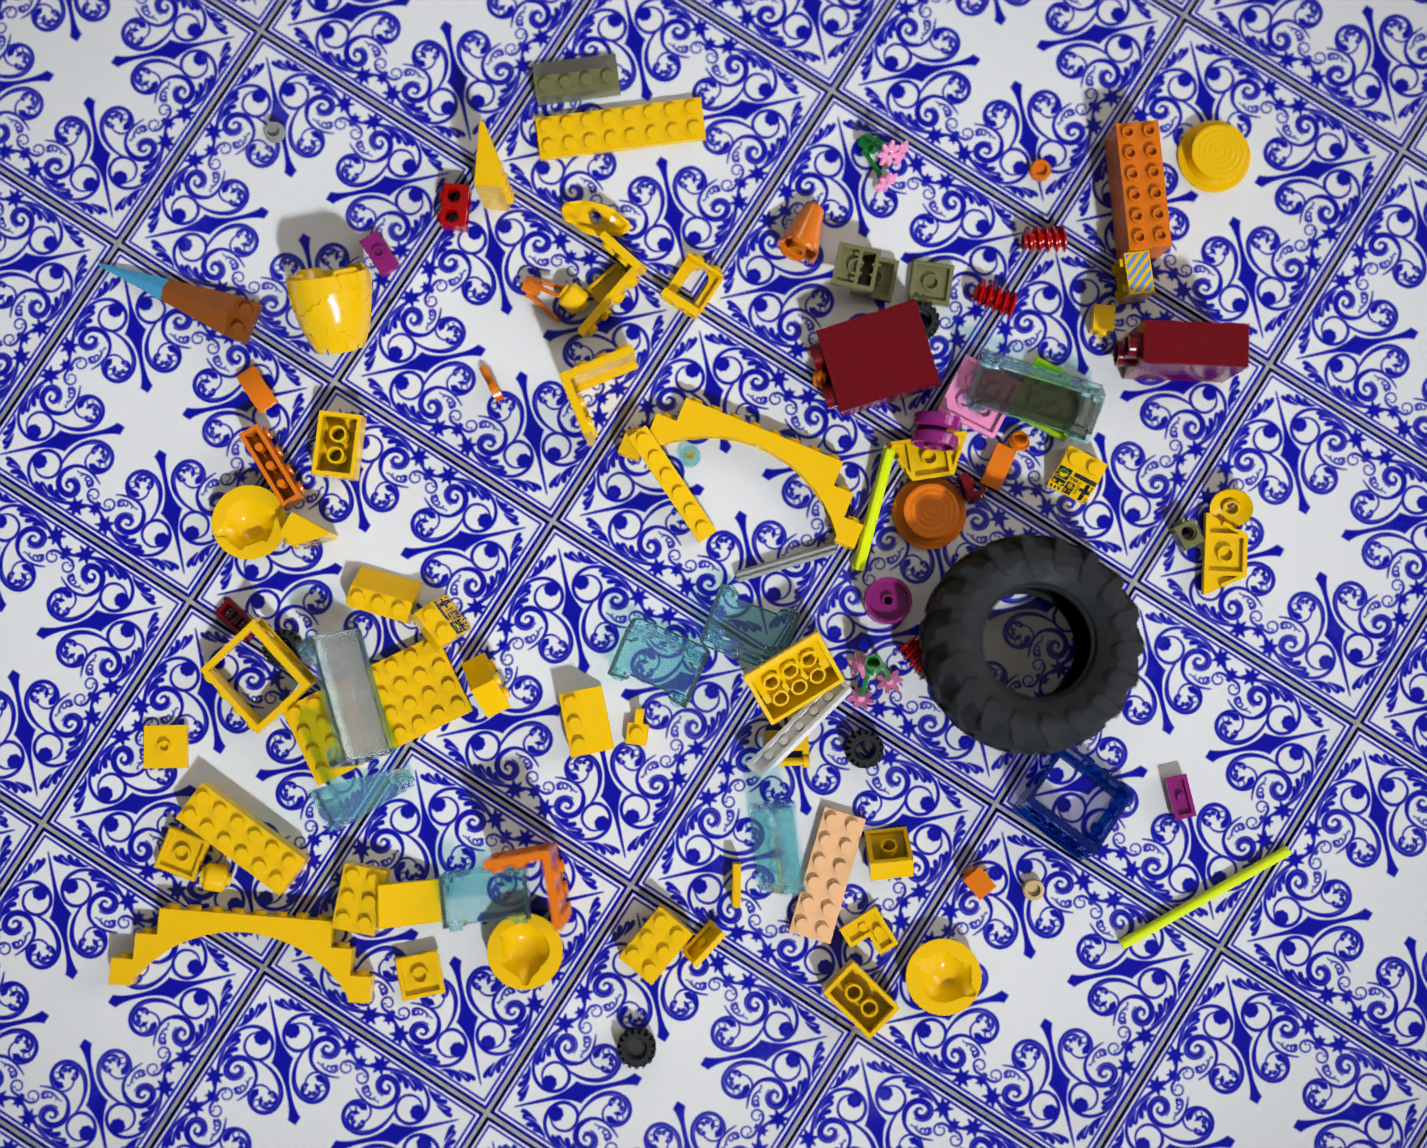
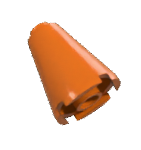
(803, 234)

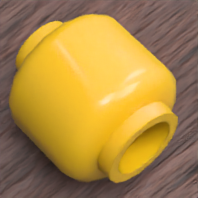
(573, 298)
(215, 877)

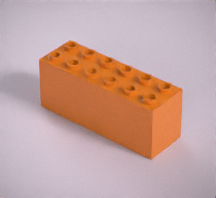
(1137, 188)

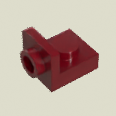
(967, 487)

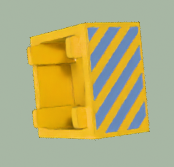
(1133, 277)

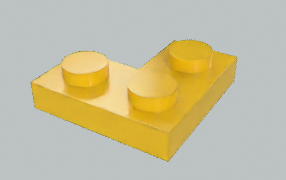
(869, 925)

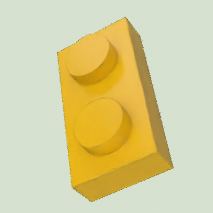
(703, 943)

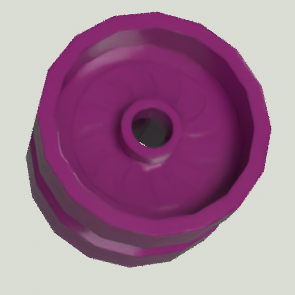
(935, 430)
(896, 592)

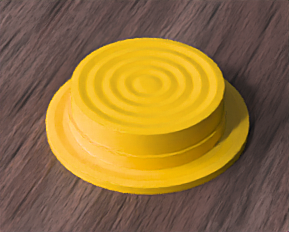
(1213, 156)
(248, 522)
(525, 953)
(943, 977)

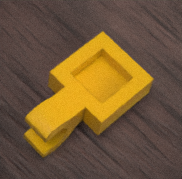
(637, 731)

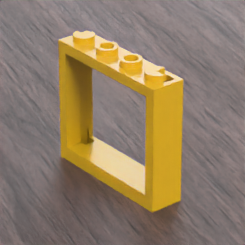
(281, 653)

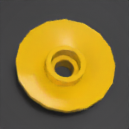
(1233, 515)

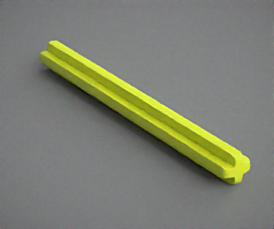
(873, 509)

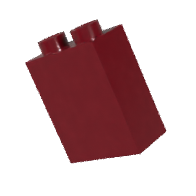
(1183, 351)
(875, 359)

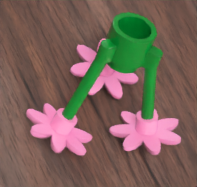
(888, 151)
(871, 666)

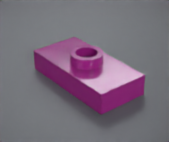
(380, 254)
(1179, 796)

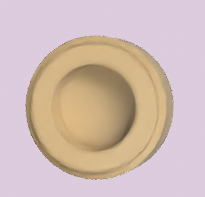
(1033, 889)

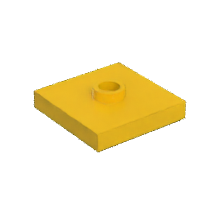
(166, 746)
(182, 853)
(420, 975)

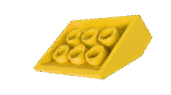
(490, 179)
(793, 678)

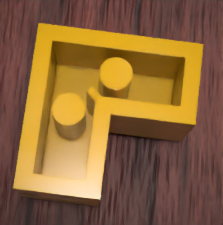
(486, 684)

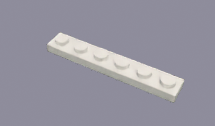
(797, 730)

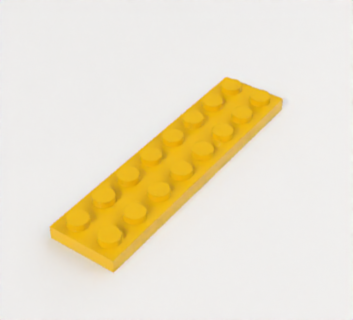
(620, 129)

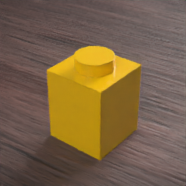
(1101, 320)

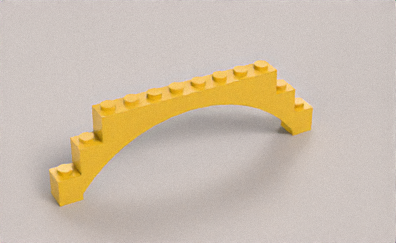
(815, 468)
(306, 933)

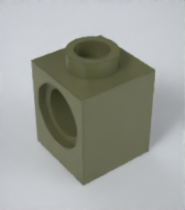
(1194, 534)

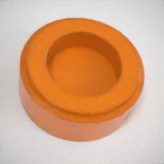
(1040, 170)

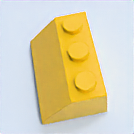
(384, 594)
(586, 721)

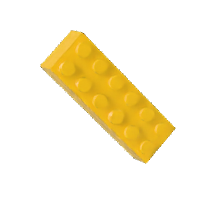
(243, 837)

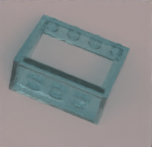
(352, 799)
(777, 846)

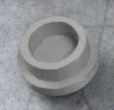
(274, 132)

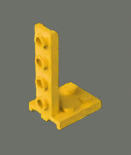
(617, 294)

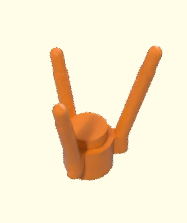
(534, 286)

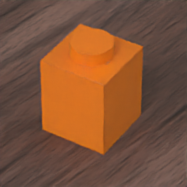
(977, 881)

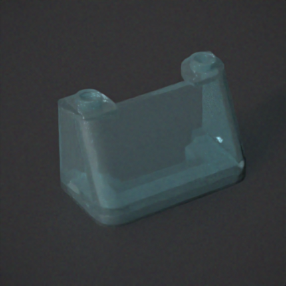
(747, 629)
(659, 660)
(484, 896)

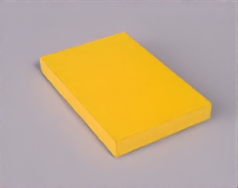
(408, 903)

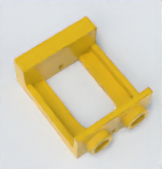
(692, 263)

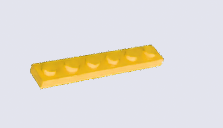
(672, 483)

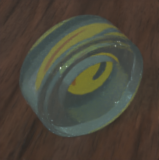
(690, 456)

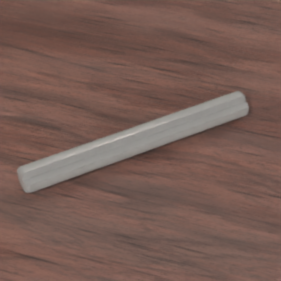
(786, 562)

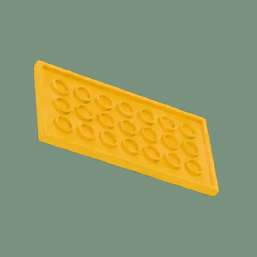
(416, 695)

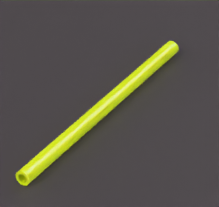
(1204, 897)

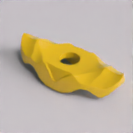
(579, 213)

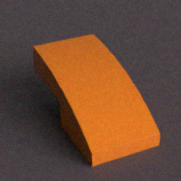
(257, 389)
(998, 466)

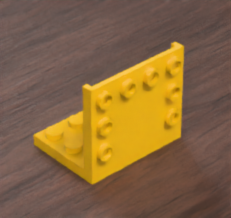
(592, 373)

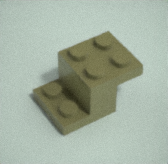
(865, 272)

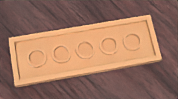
(827, 875)

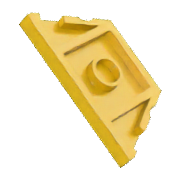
(926, 464)
(1223, 554)

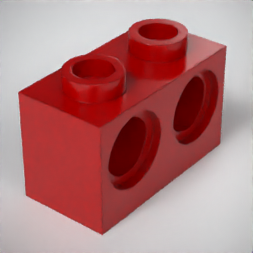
(460, 207)

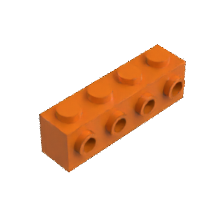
(274, 469)

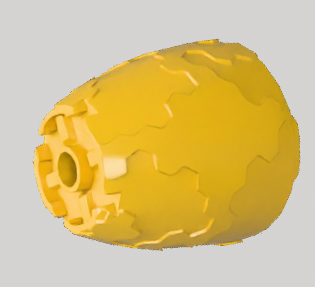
(332, 306)

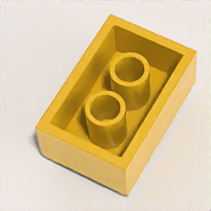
(338, 445)
(357, 898)
(655, 944)
(860, 998)

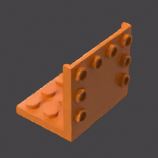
(553, 868)

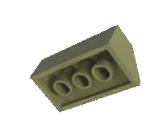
(576, 79)

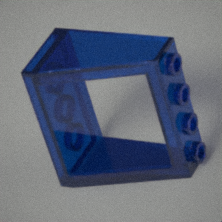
(1057, 828)

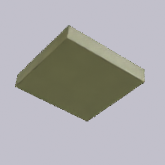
(930, 283)

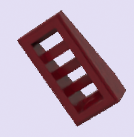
(226, 605)

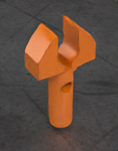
(491, 383)

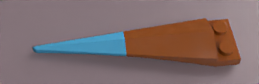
(219, 310)

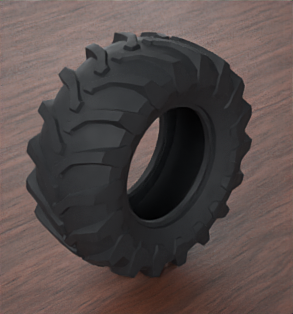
(1102, 631)

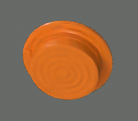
(929, 513)

